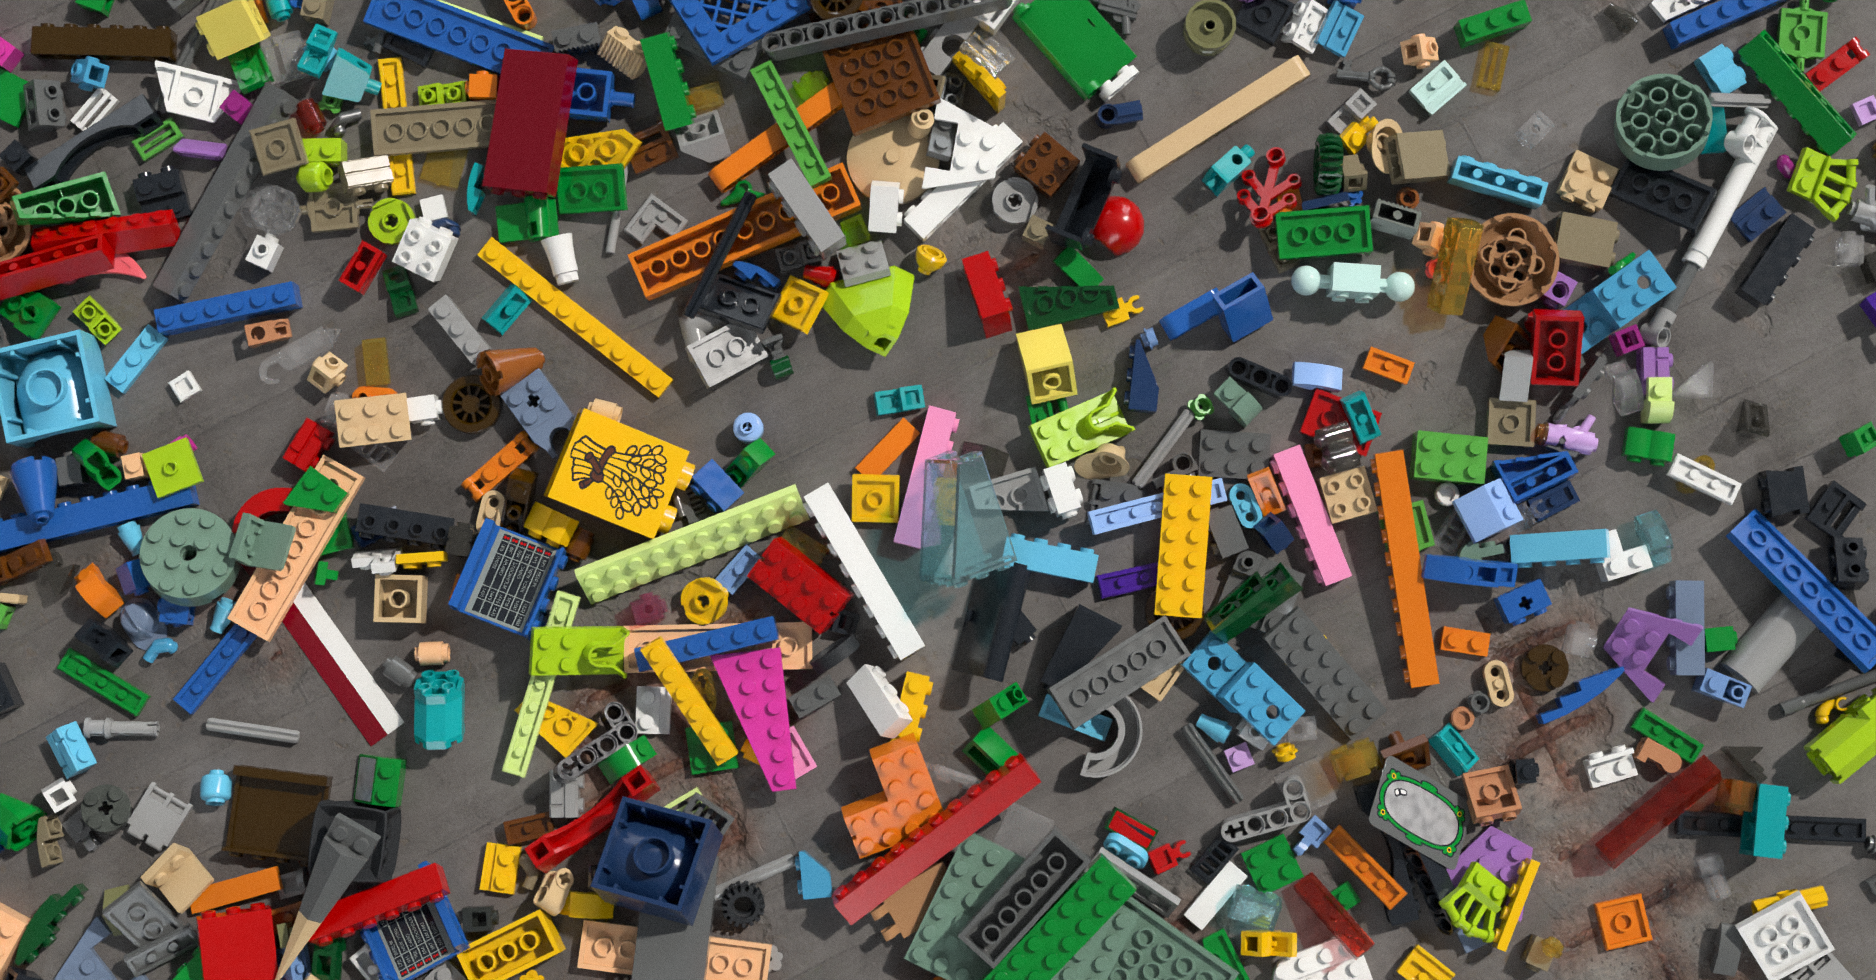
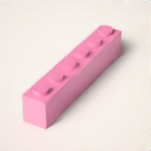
(933, 441)
(1310, 515)

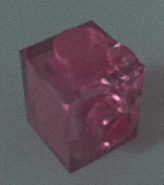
(649, 608)

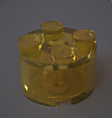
(1355, 761)

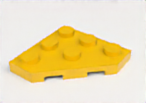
(991, 89)
(600, 149)

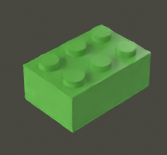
(1448, 458)

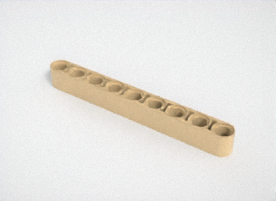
(1218, 119)

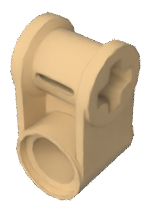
(554, 891)

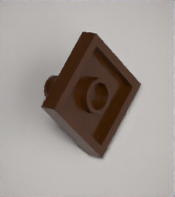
(1411, 752)

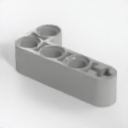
(1264, 814)

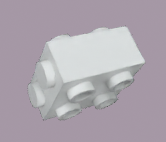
(425, 249)
(1064, 497)

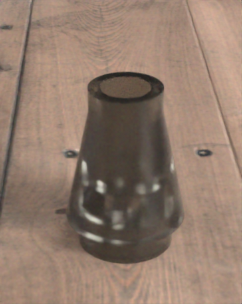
(1621, 18)

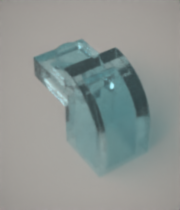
(1656, 536)

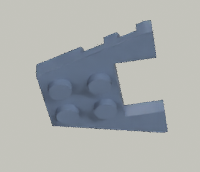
(84, 961)

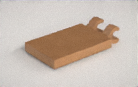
(910, 902)

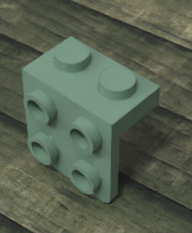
(262, 543)

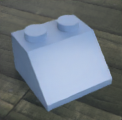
(1487, 510)

